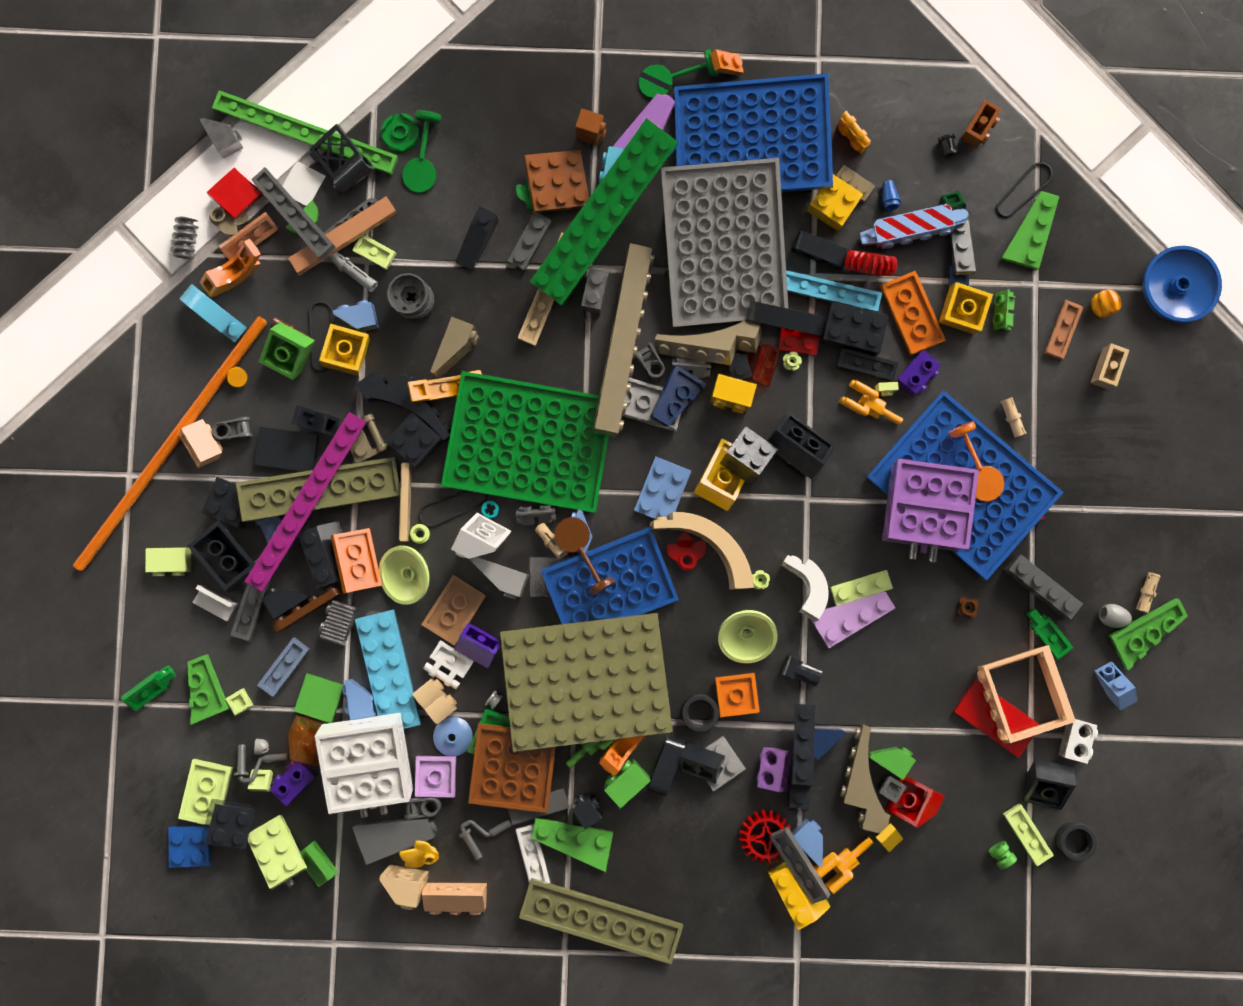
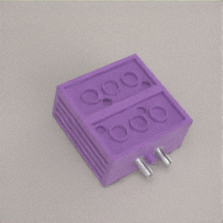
(930, 507)

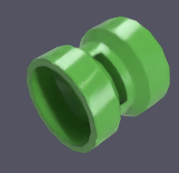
(1002, 855)

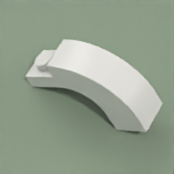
(816, 586)

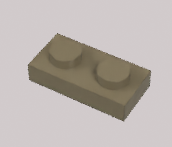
(856, 182)

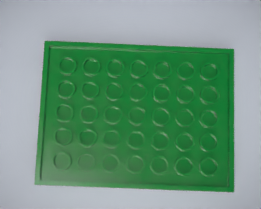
(525, 443)

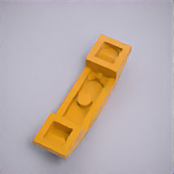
(435, 389)

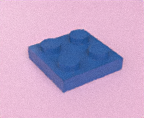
(188, 847)

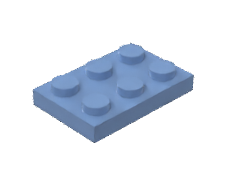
(662, 489)

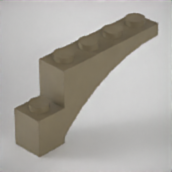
(713, 346)
(859, 787)

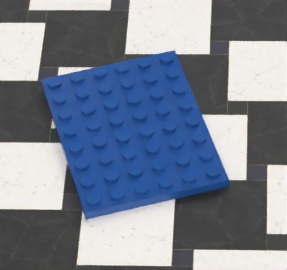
(759, 121)
(996, 523)

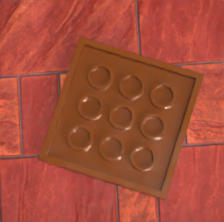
(509, 777)

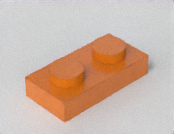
(727, 62)

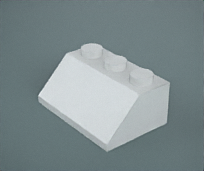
(479, 537)

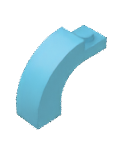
(212, 313)

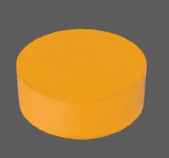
(237, 377)

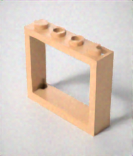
(1054, 685)

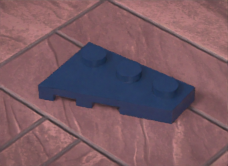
(676, 395)

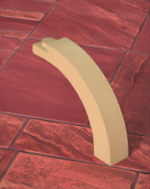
(725, 546)

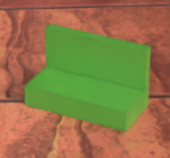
(318, 864)

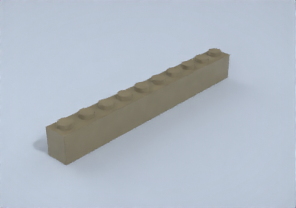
(622, 341)

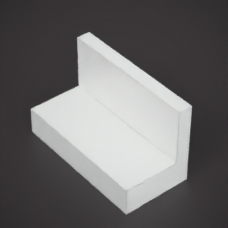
(215, 602)

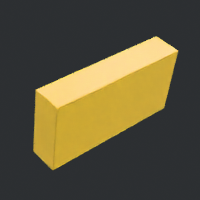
(889, 837)

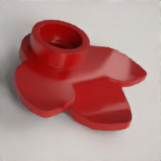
(686, 548)

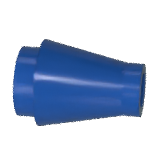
(890, 197)

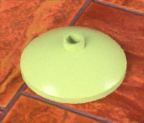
(397, 578)
(747, 645)

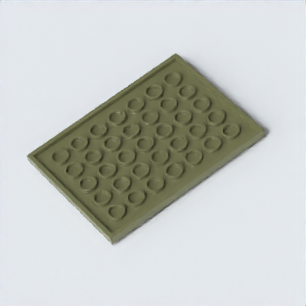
(585, 682)

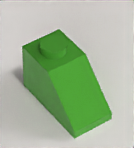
(894, 760)

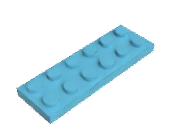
(387, 667)

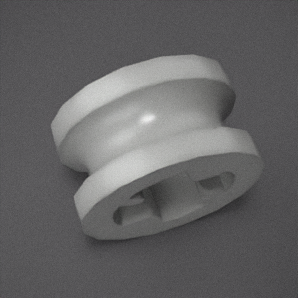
(493, 700)

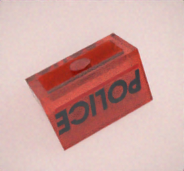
(763, 363)

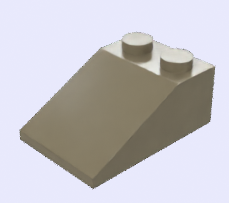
(455, 345)

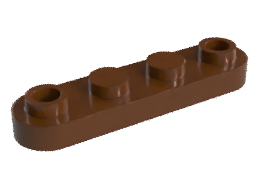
(301, 612)

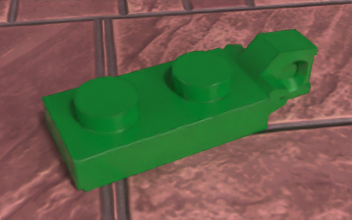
(1049, 634)
(148, 688)

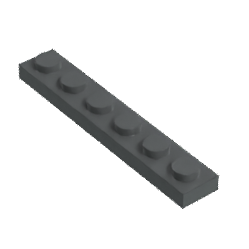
(293, 213)

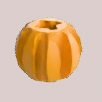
(1106, 303)

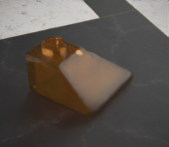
(302, 740)

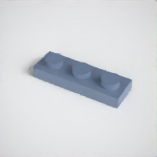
(283, 667)

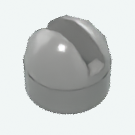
(261, 747)

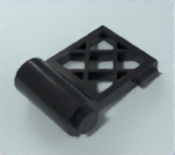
(351, 171)

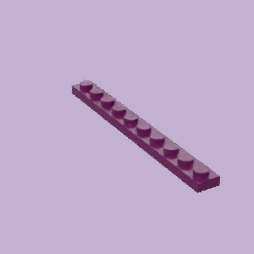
(305, 502)

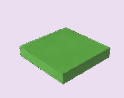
(319, 698)

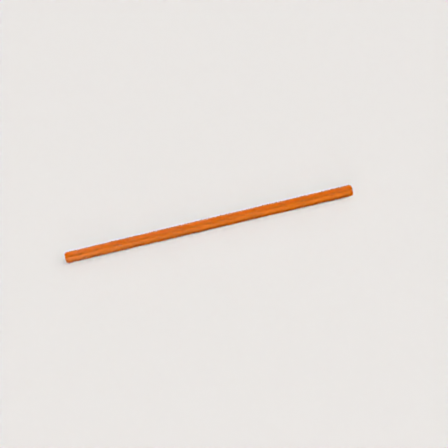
(169, 445)

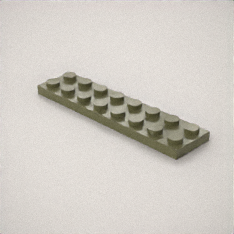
(350, 485)
(601, 921)

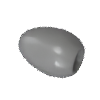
(1114, 616)

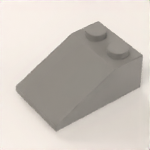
(504, 578)

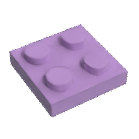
(435, 776)

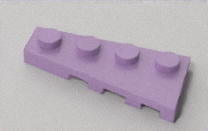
(845, 619)

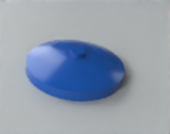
(1182, 284)

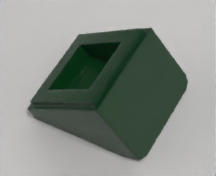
(954, 200)

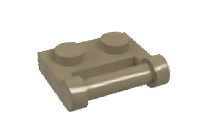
(361, 448)

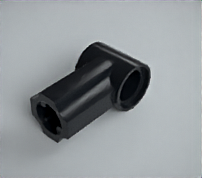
(798, 670)

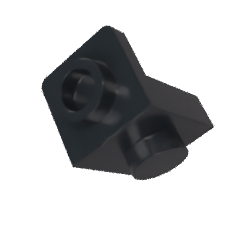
(740, 367)

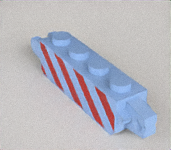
(913, 225)

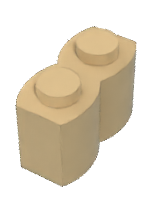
(435, 701)

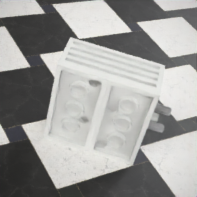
(364, 764)

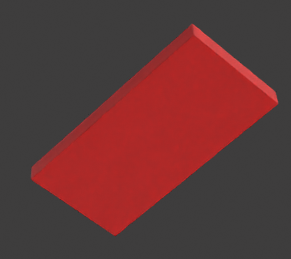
(976, 711)

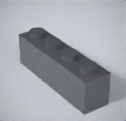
(1042, 587)

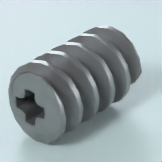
(183, 235)

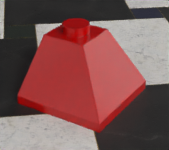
(916, 803)

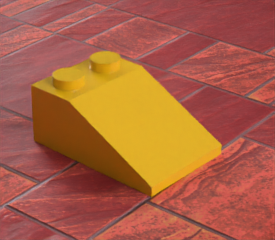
(718, 482)

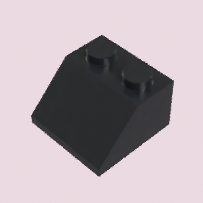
(1049, 784)

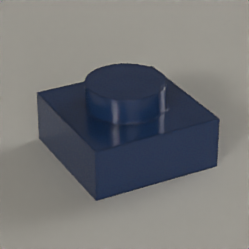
(952, 278)

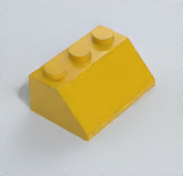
(794, 897)

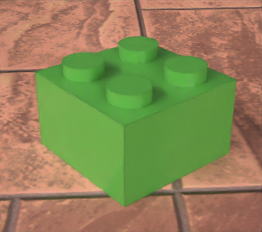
(286, 350)
(626, 782)

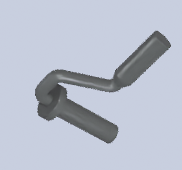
(241, 760)
(470, 842)

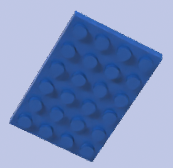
(638, 574)

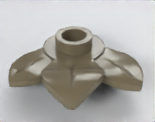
(227, 224)

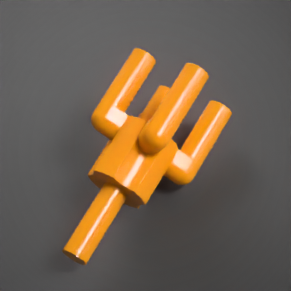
(869, 403)
(842, 865)

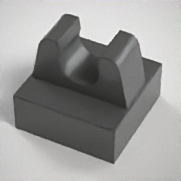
(892, 789)

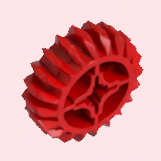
(870, 263)
(767, 854)

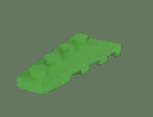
(1032, 235)
(1140, 635)
(587, 845)

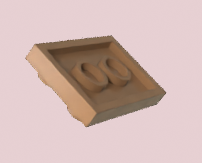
(454, 609)

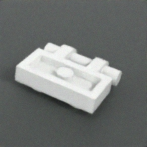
(451, 659)

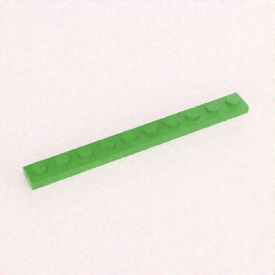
(298, 129)

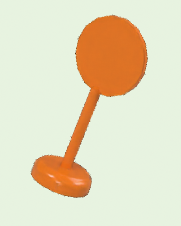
(990, 480)

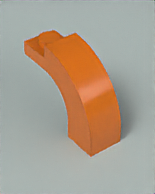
(233, 272)
(618, 753)

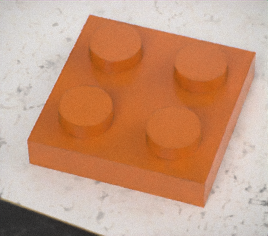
(737, 694)

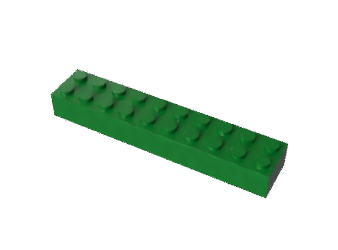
(604, 211)

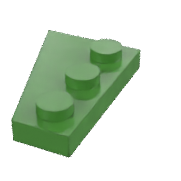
(205, 690)

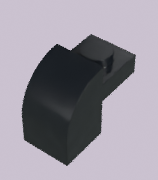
(315, 421)

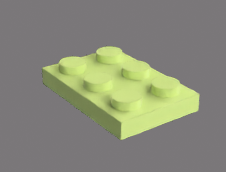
(204, 783)
(276, 852)

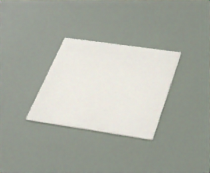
(303, 183)

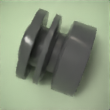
(400, 294)

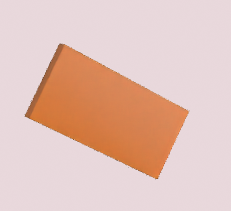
(912, 313)

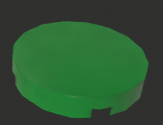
(400, 132)

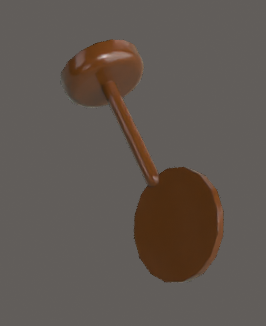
(572, 536)

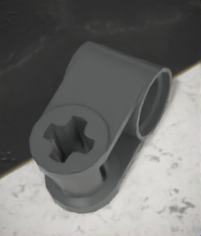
(648, 359)
(236, 429)
(418, 807)

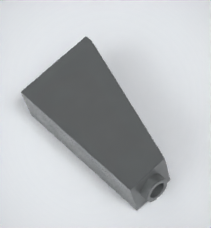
(388, 837)

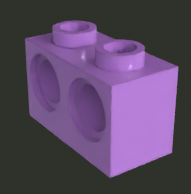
(779, 770)

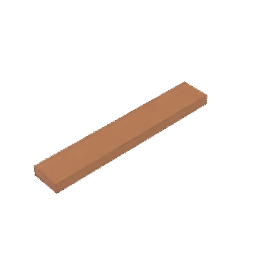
(346, 233)

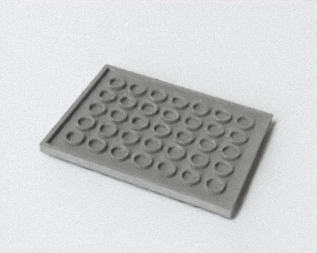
(723, 239)

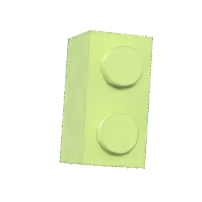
(168, 560)

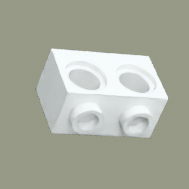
(1072, 739)

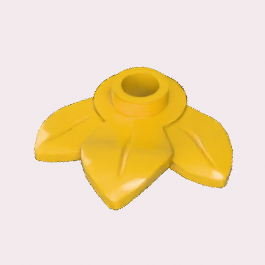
(420, 855)

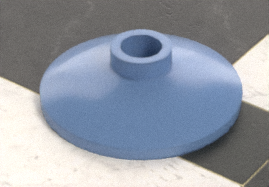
(460, 729)

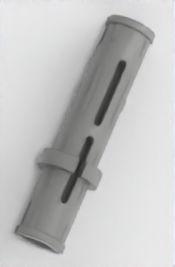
(345, 265)

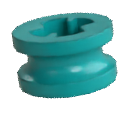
(496, 511)

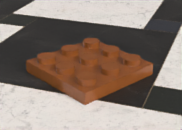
(556, 181)

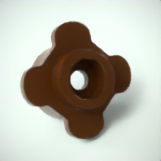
(971, 612)

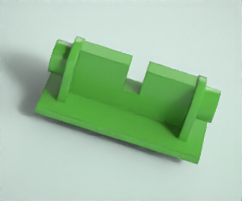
(1003, 302)

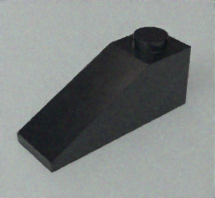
(477, 238)

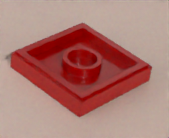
(234, 193)

